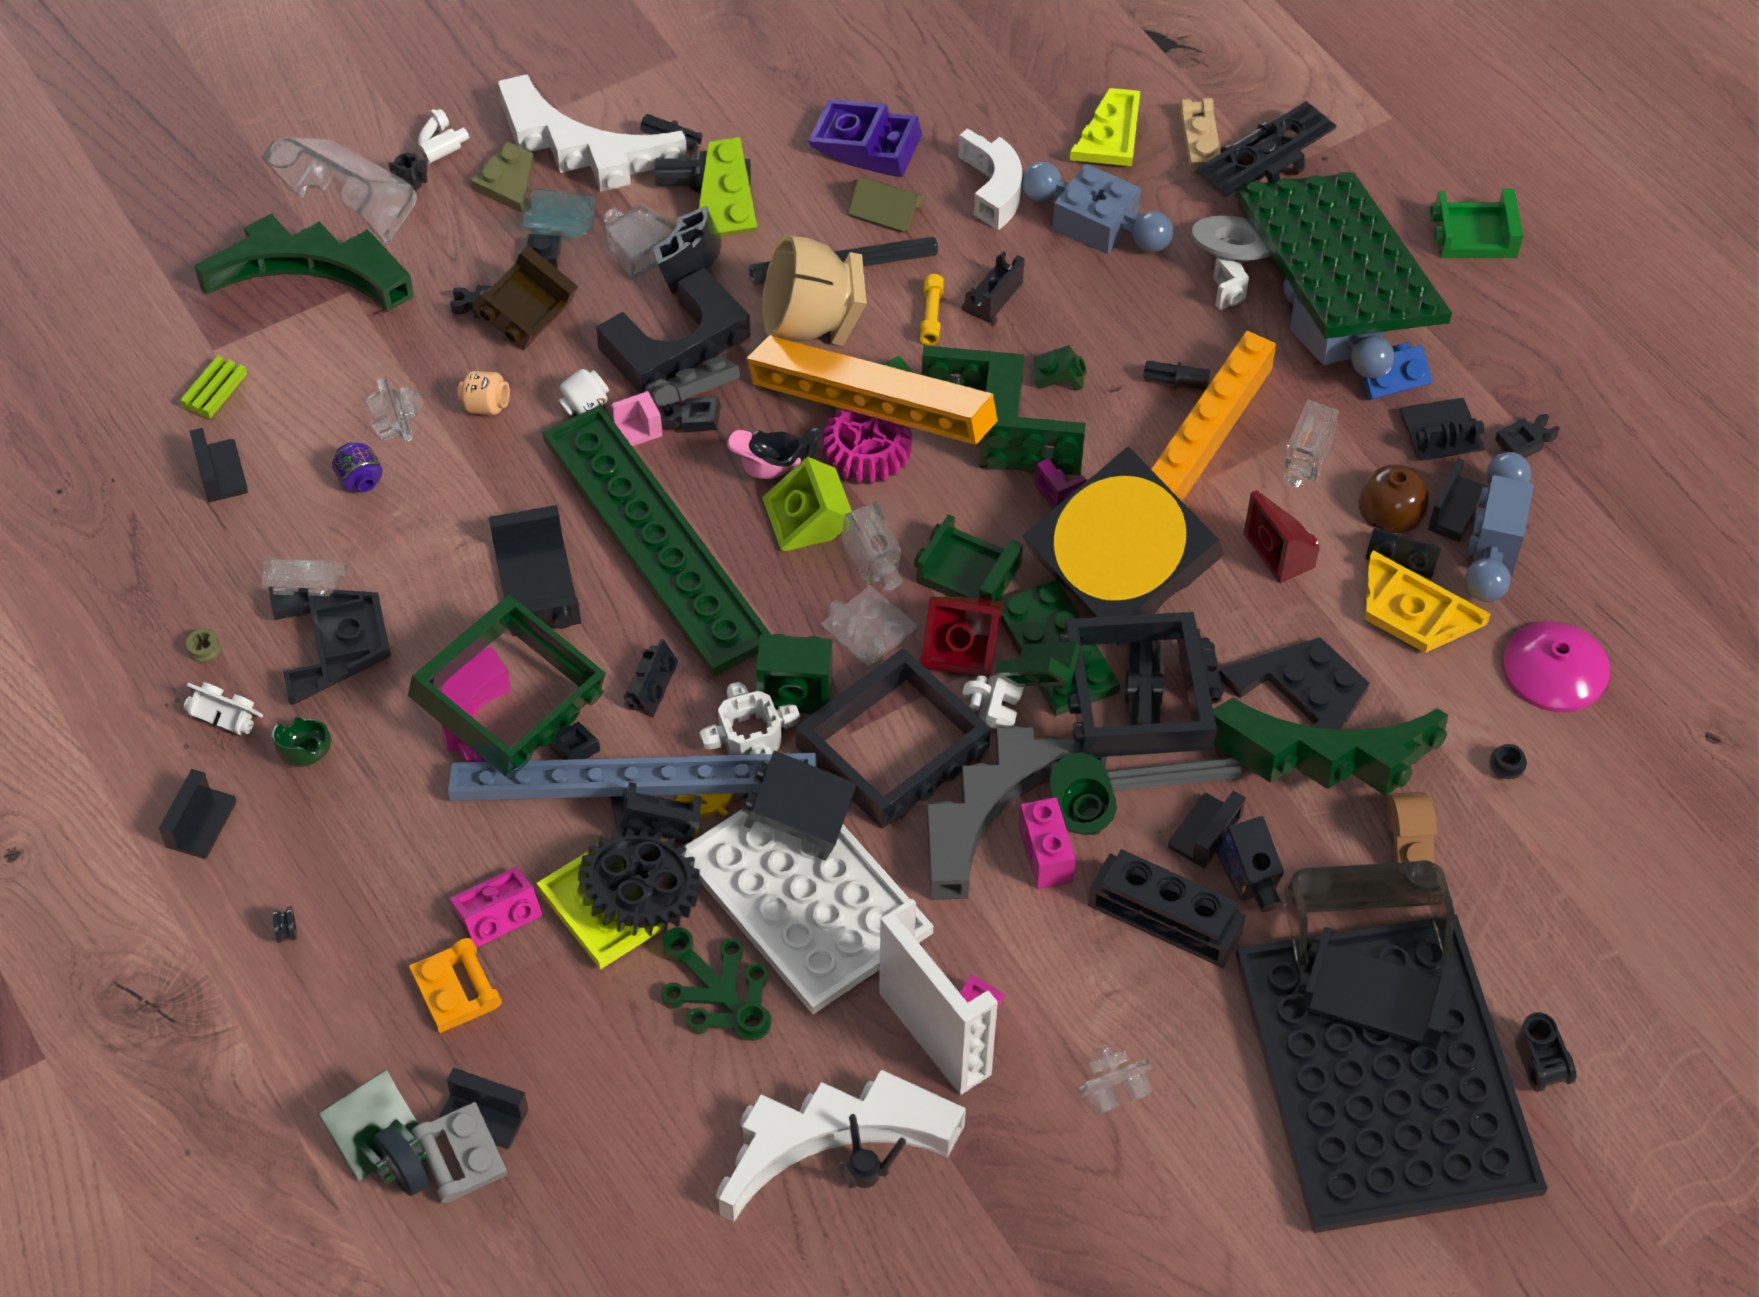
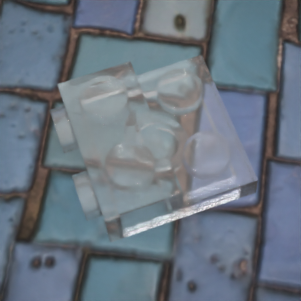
(292, 574)

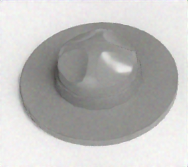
(1229, 238)

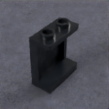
(800, 801)

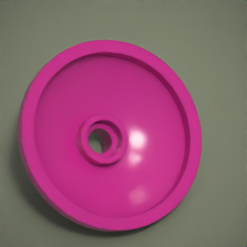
(1551, 678)

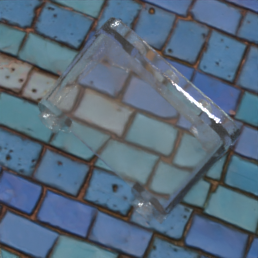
(368, 189)

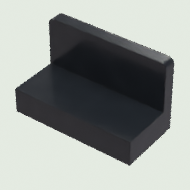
(218, 467)
(1455, 504)
(196, 816)
(1206, 826)
(499, 1104)

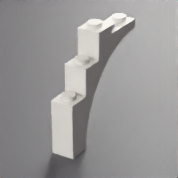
(575, 145)
(782, 1136)

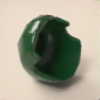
(302, 741)

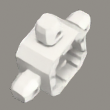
(740, 706)

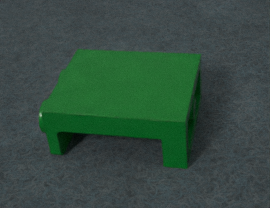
(1477, 227)

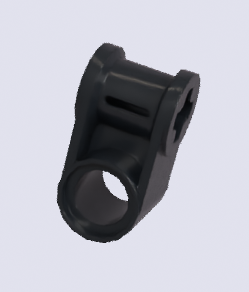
(1547, 1059)

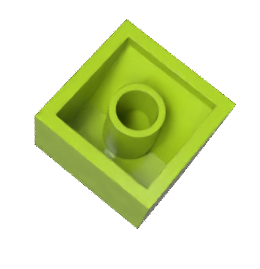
(807, 505)

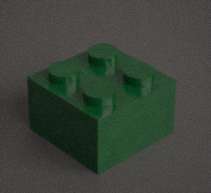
(795, 671)

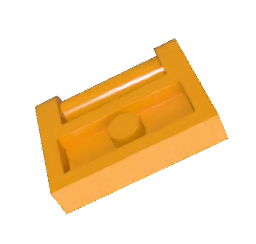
(443, 990)

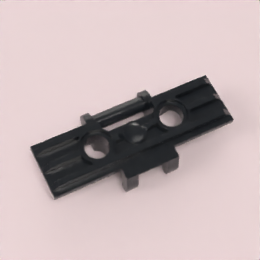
(1267, 150)

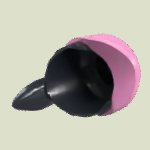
(773, 452)

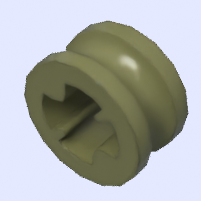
(203, 635)

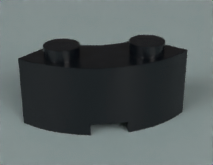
(689, 248)

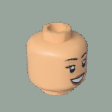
(484, 392)

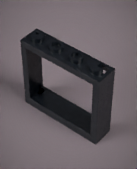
(862, 695)
(1146, 738)

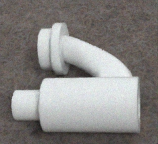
(436, 147)

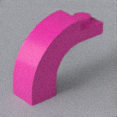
(471, 688)

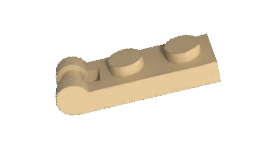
(1199, 132)

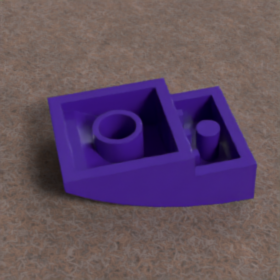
(866, 136)

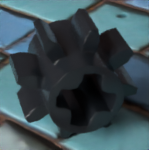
(410, 169)

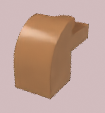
(1413, 824)

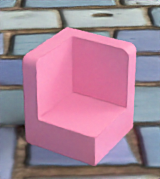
(637, 418)

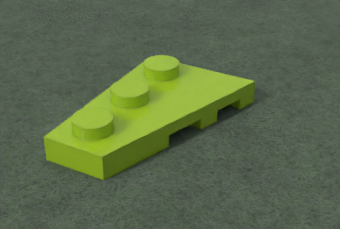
(727, 188)

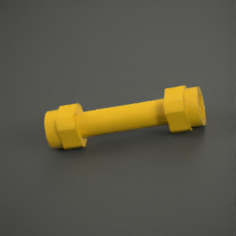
(930, 326)

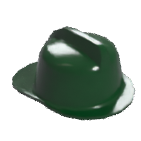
(1083, 793)

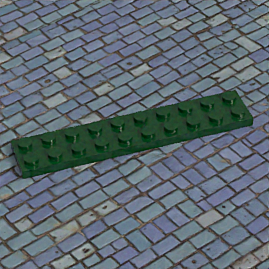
(657, 539)

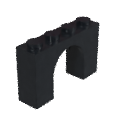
(644, 359)

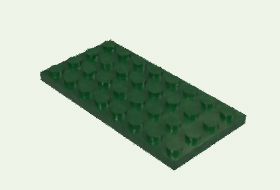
(1342, 255)

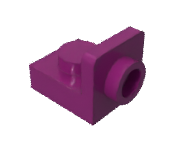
(1053, 483)

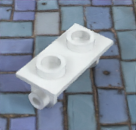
(235, 713)

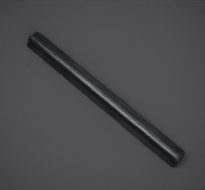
(870, 254)

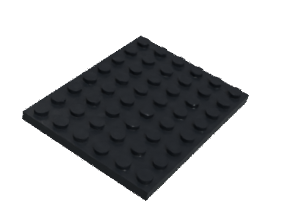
(1382, 1120)

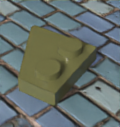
(506, 176)

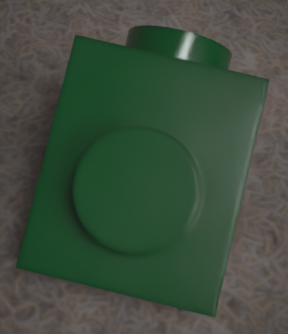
(1058, 367)

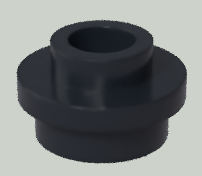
(1511, 754)

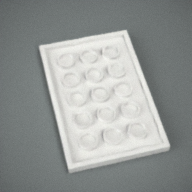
(801, 912)

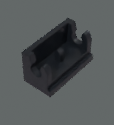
(995, 289)
(659, 814)

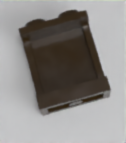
(525, 298)

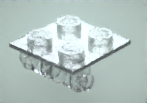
(868, 625)

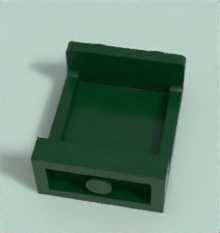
(965, 564)

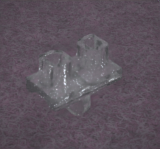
(397, 407)
(1100, 1089)

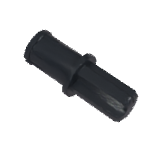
(654, 125)
(1176, 374)

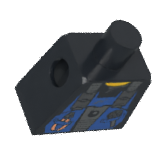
(1252, 862)

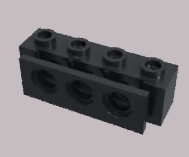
(1167, 907)

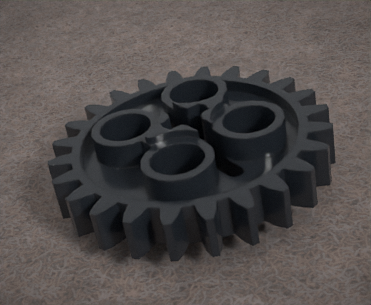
(639, 881)

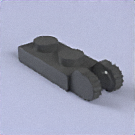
(693, 381)

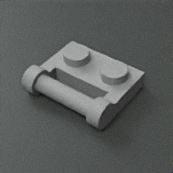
(471, 1147)

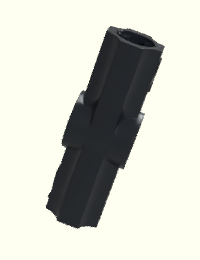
(686, 171)
(1144, 683)

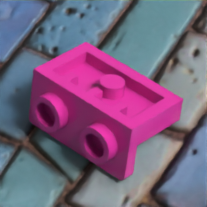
(497, 906)

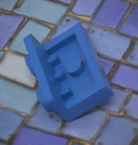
(1407, 373)

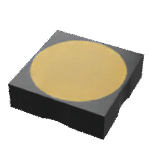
(1123, 541)

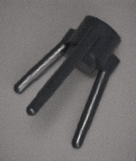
(864, 1164)

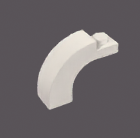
(1000, 196)

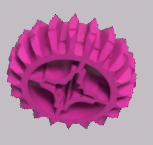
(867, 450)

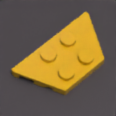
(1416, 607)

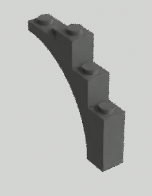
(986, 791)

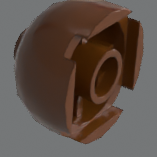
(1394, 498)

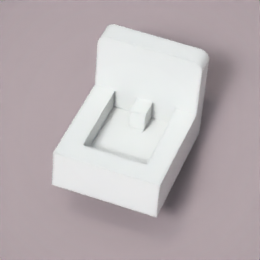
(1231, 282)

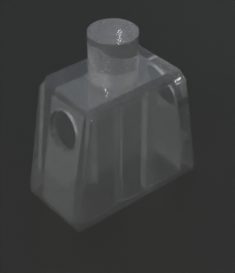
(632, 238)
(1310, 443)
(872, 546)

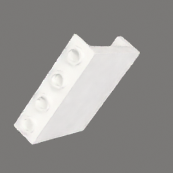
(948, 1028)

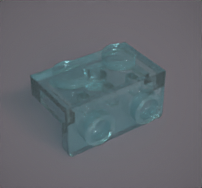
(560, 212)

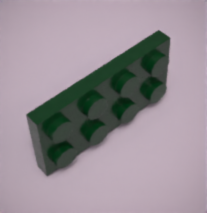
(1039, 618)

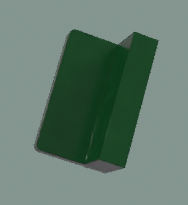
(1041, 665)

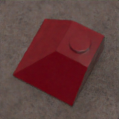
(1279, 538)
(961, 635)

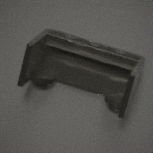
(1368, 888)

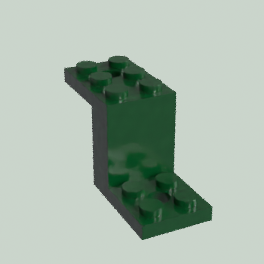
(1012, 440)

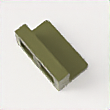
(884, 203)

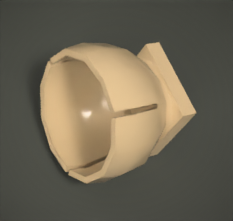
(812, 292)

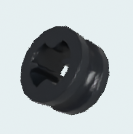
(284, 924)

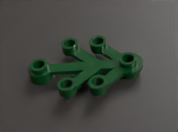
(718, 989)

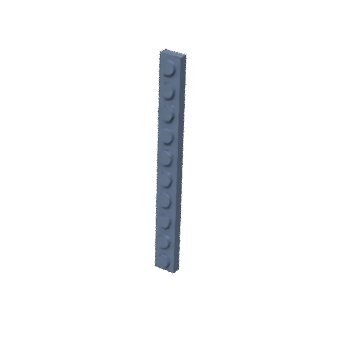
(610, 777)

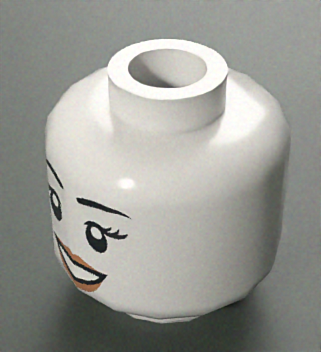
(583, 392)

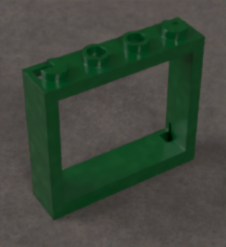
(543, 640)

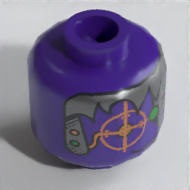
(357, 467)

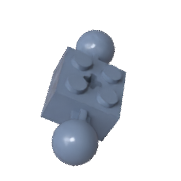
(1096, 207)
(1369, 352)
(1499, 527)

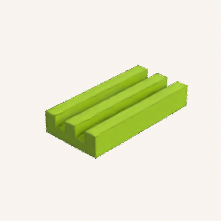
(208, 385)

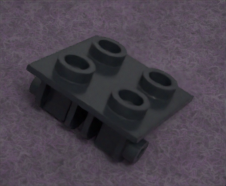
(1443, 429)

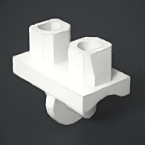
(990, 699)

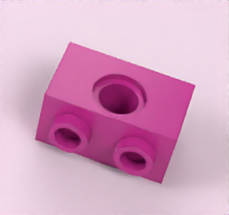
(1047, 843)

